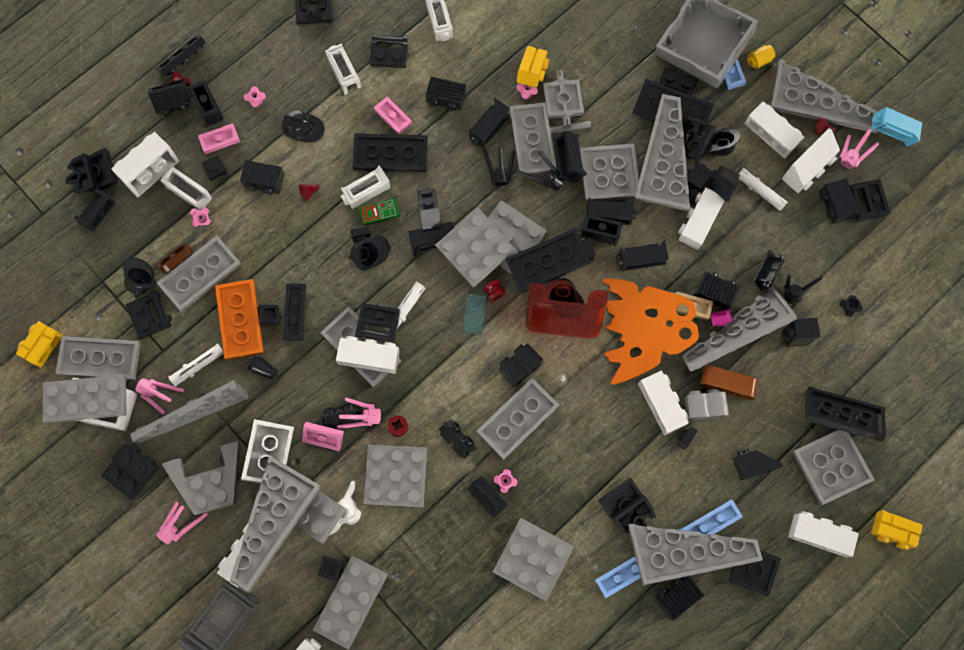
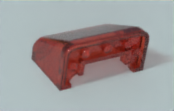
(565, 317)

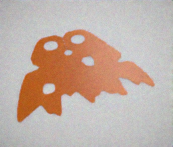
(646, 332)

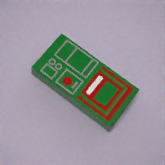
(379, 211)

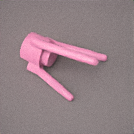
(851, 158)
(149, 389)
(369, 416)
(168, 530)

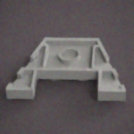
(211, 488)

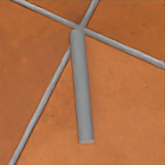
(574, 126)

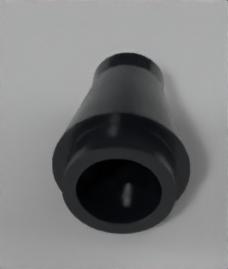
(261, 367)

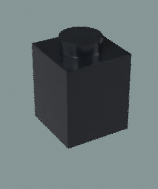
(698, 176)

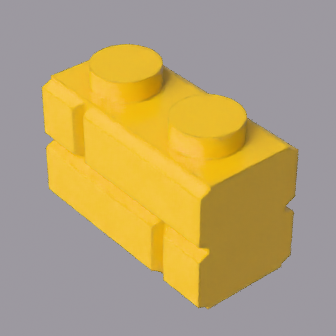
(532, 67)
(38, 344)
(896, 529)

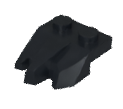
(92, 172)
(627, 505)

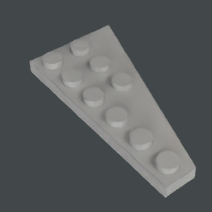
(664, 167)
(747, 325)
(195, 409)
(275, 512)

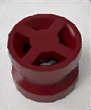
(494, 290)
(400, 431)

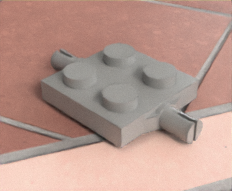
(563, 99)

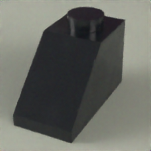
(724, 182)
(754, 464)

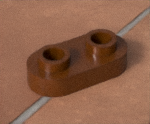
(175, 257)

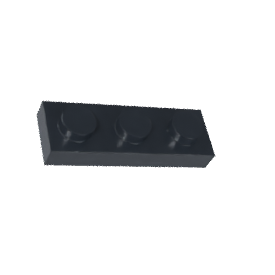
(181, 55)
(294, 312)

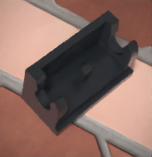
(96, 210)

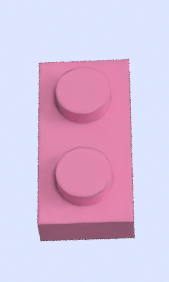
(393, 115)
(219, 138)
(322, 436)

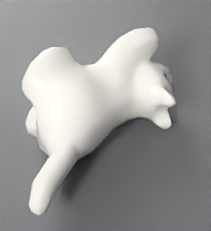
(351, 514)

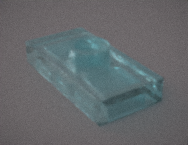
(474, 314)

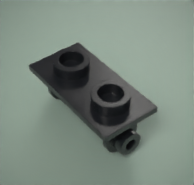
(765, 276)
(331, 415)
(452, 431)
(487, 496)

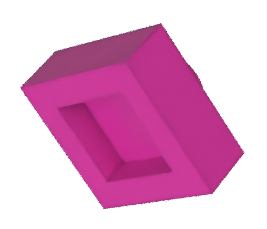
(721, 318)

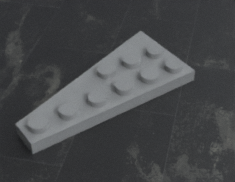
(813, 99)
(680, 553)

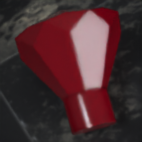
(176, 76)
(822, 126)
(307, 191)

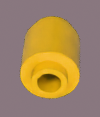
(761, 56)

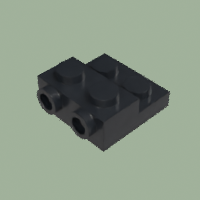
(130, 470)

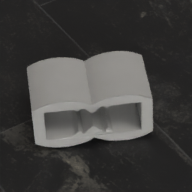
(706, 405)

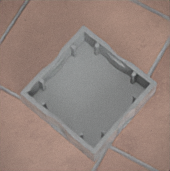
(706, 39)

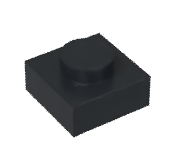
(214, 168)
(360, 234)
(268, 314)
(686, 437)
(330, 568)

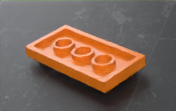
(239, 319)

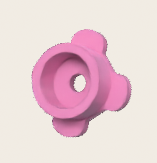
(524, 93)
(255, 102)
(205, 218)
(510, 481)

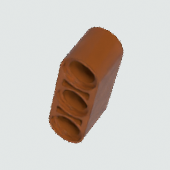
(729, 382)

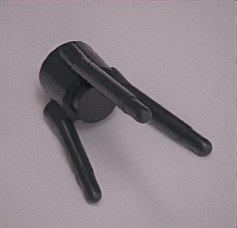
(500, 176)
(550, 180)
(794, 292)

